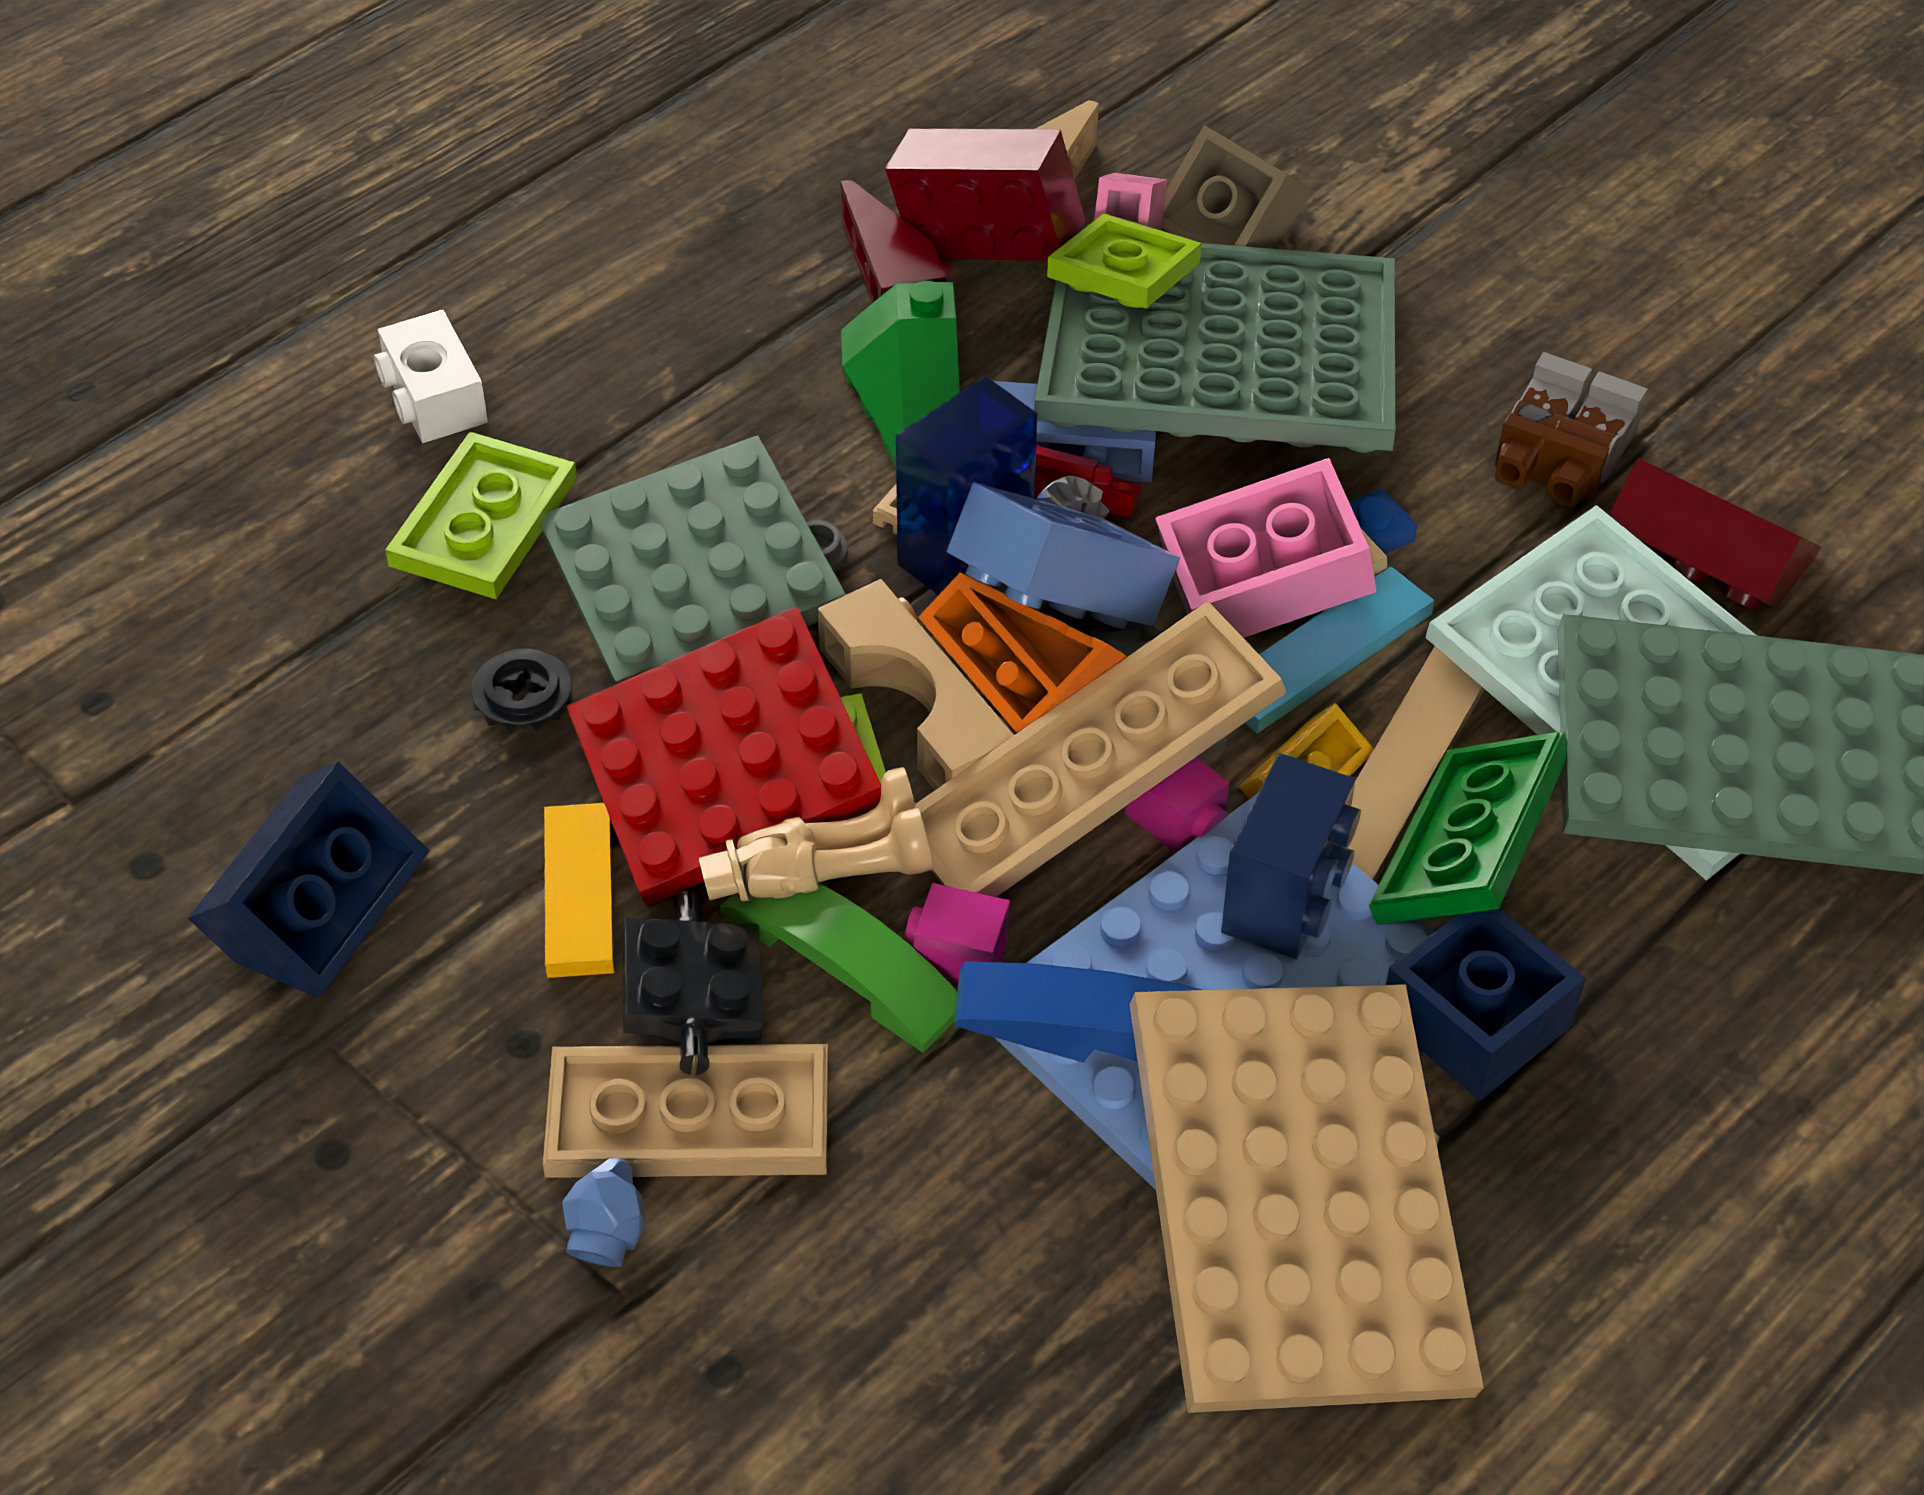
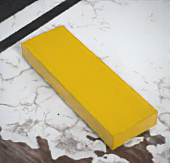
(578, 891)

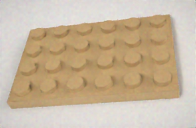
(1301, 1199)

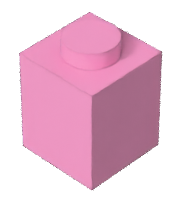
(1132, 198)

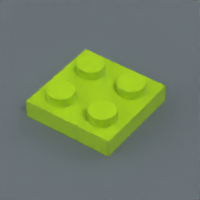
(1124, 261)

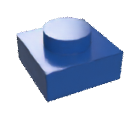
(1384, 520)

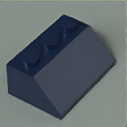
(310, 881)

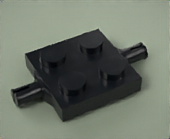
(691, 980)

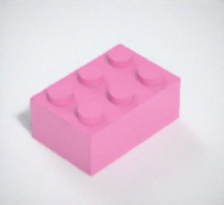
(1270, 550)

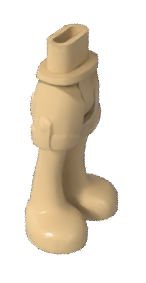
(801, 855)

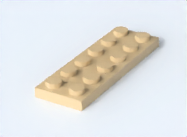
(1095, 753)

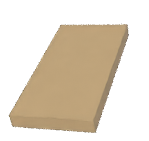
(742, 1117)

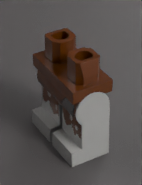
(1561, 437)

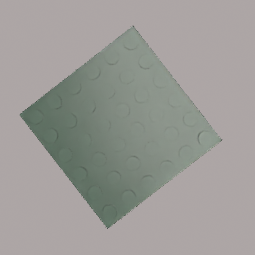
(1234, 351)

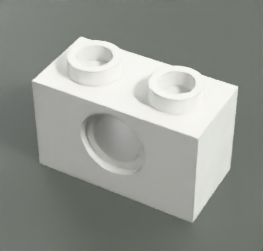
(430, 376)

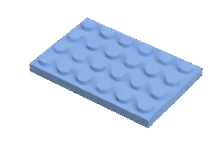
(1172, 933)

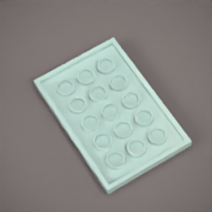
(1591, 569)

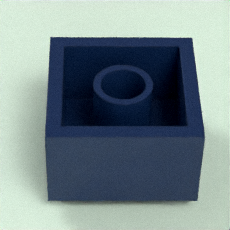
(1290, 856)
(1486, 997)

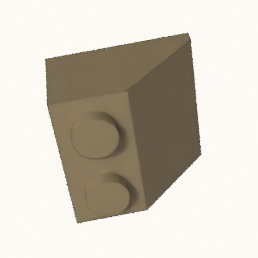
(1230, 196)

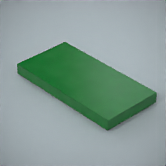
(1471, 829)

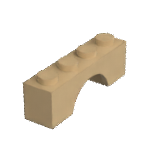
(879, 643)

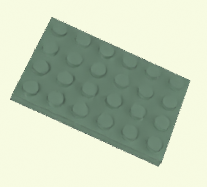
(1742, 743)

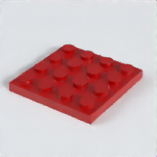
(722, 751)

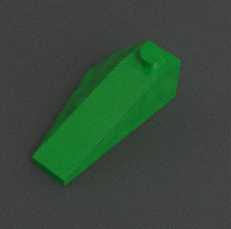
(903, 356)

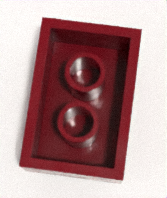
(987, 191)

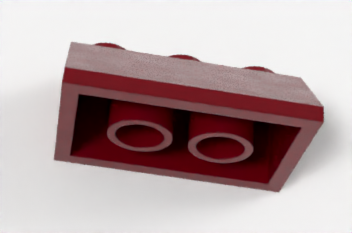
(1712, 536)

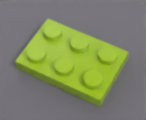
(481, 515)

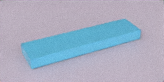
(1341, 640)

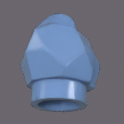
(604, 1214)

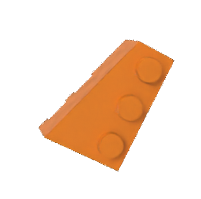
(1013, 651)

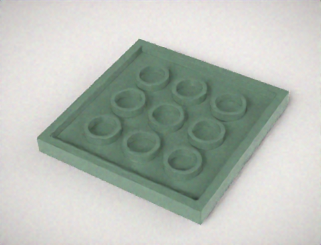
(688, 558)

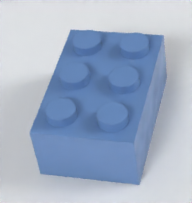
(1061, 558)

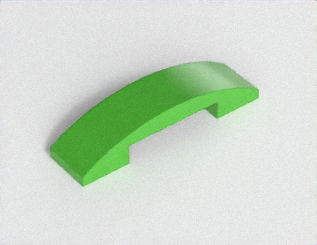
(861, 953)

